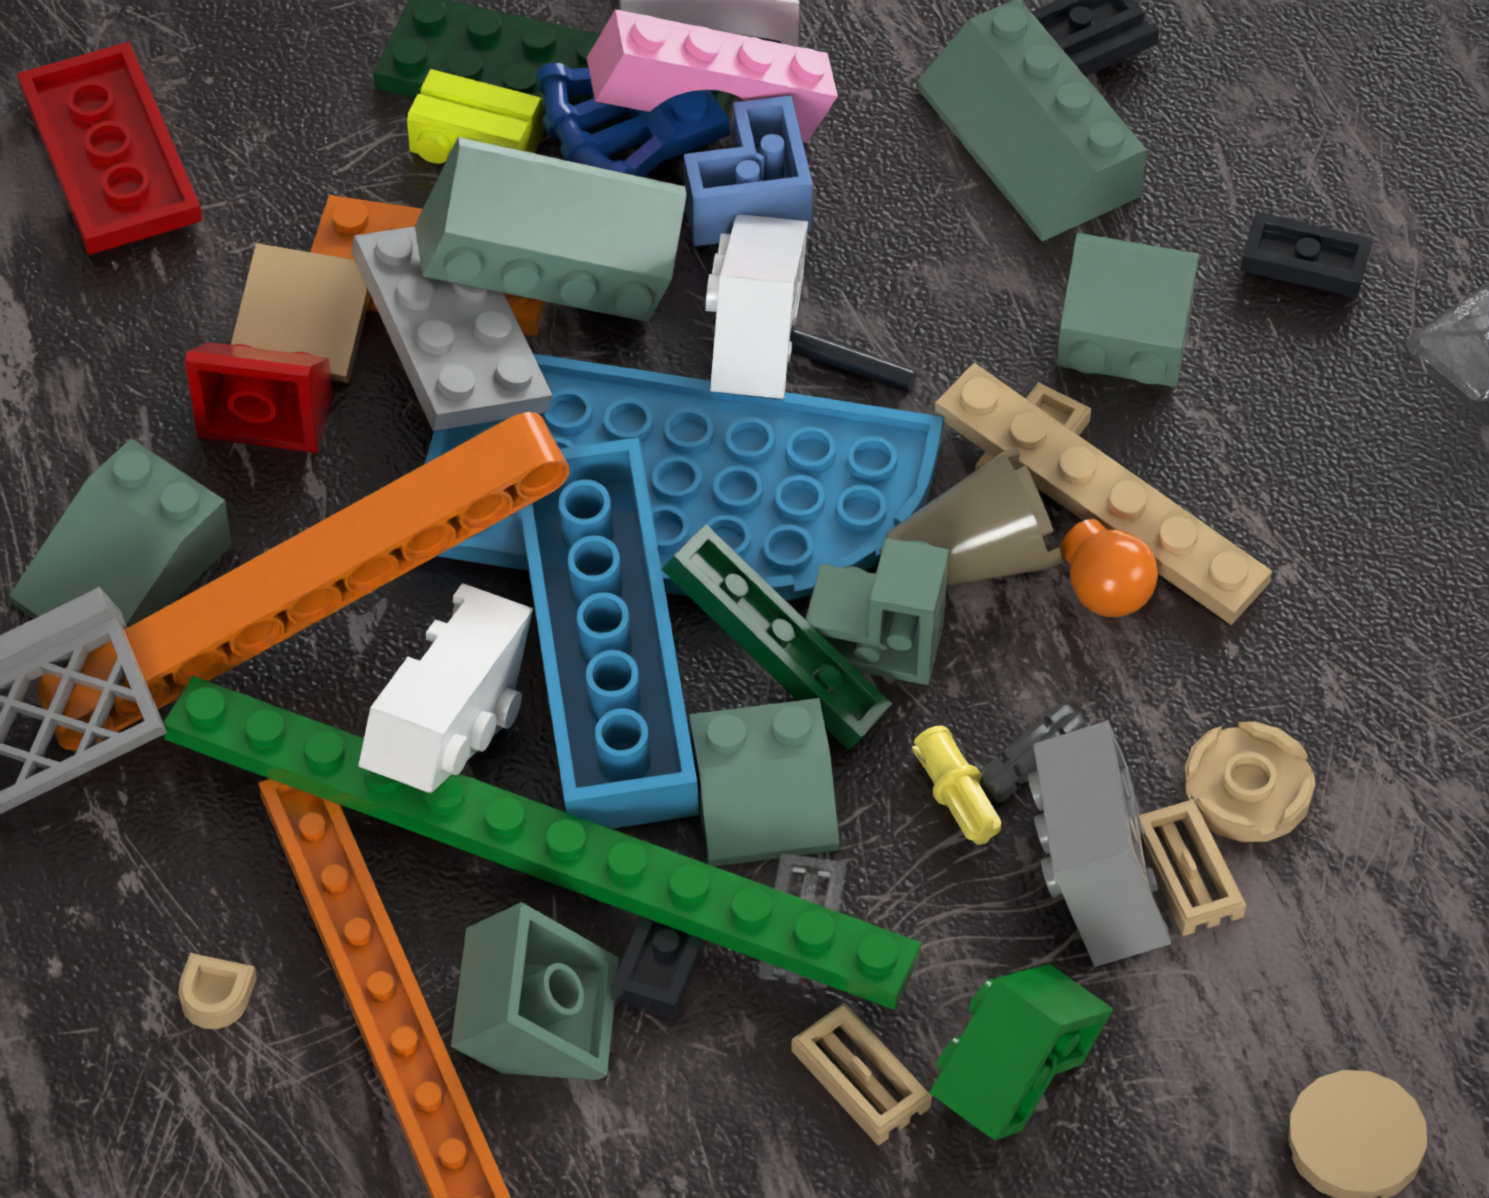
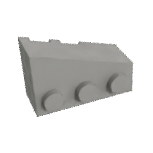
(1096, 843)

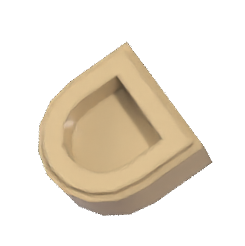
(215, 990)

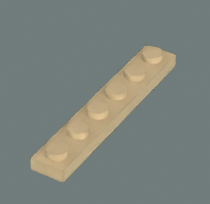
(1103, 490)

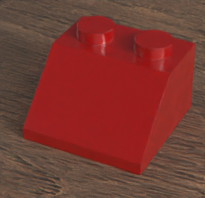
(259, 395)

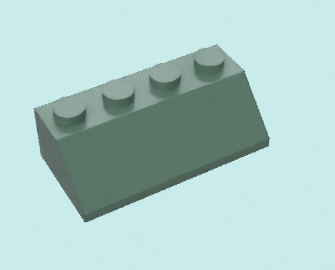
(1034, 121)
(551, 230)

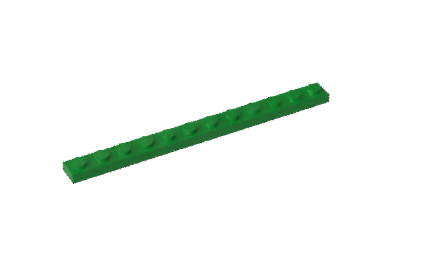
(551, 846)

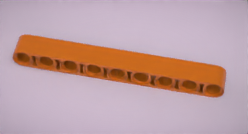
(325, 568)

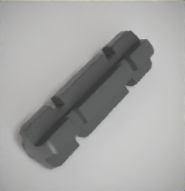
(1019, 759)

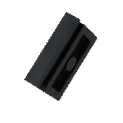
(1098, 30)

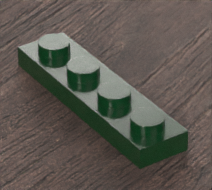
(776, 635)

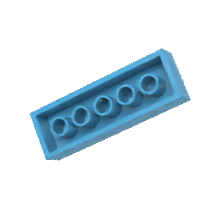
(609, 643)

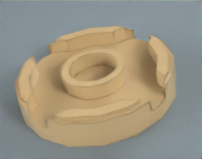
(1249, 781)
(1357, 1135)

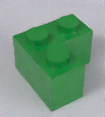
(1014, 1045)

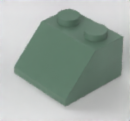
(1127, 310)
(764, 782)
(534, 997)

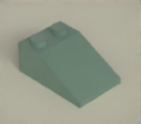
(132, 532)

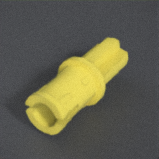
(957, 784)

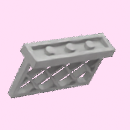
(40, 649)

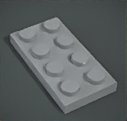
(451, 337)

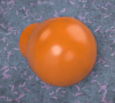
(1109, 569)

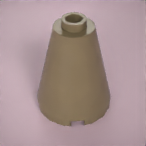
(988, 524)

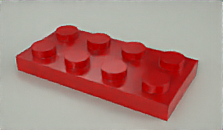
(109, 148)

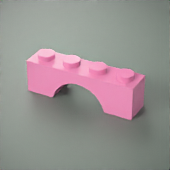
(651, 59)

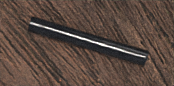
(852, 360)

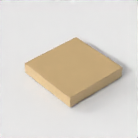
(304, 306)

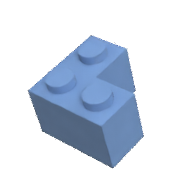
(757, 177)

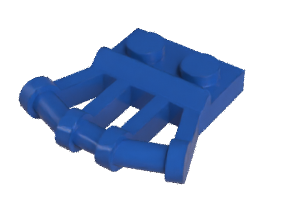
(669, 128)

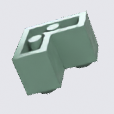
(886, 619)

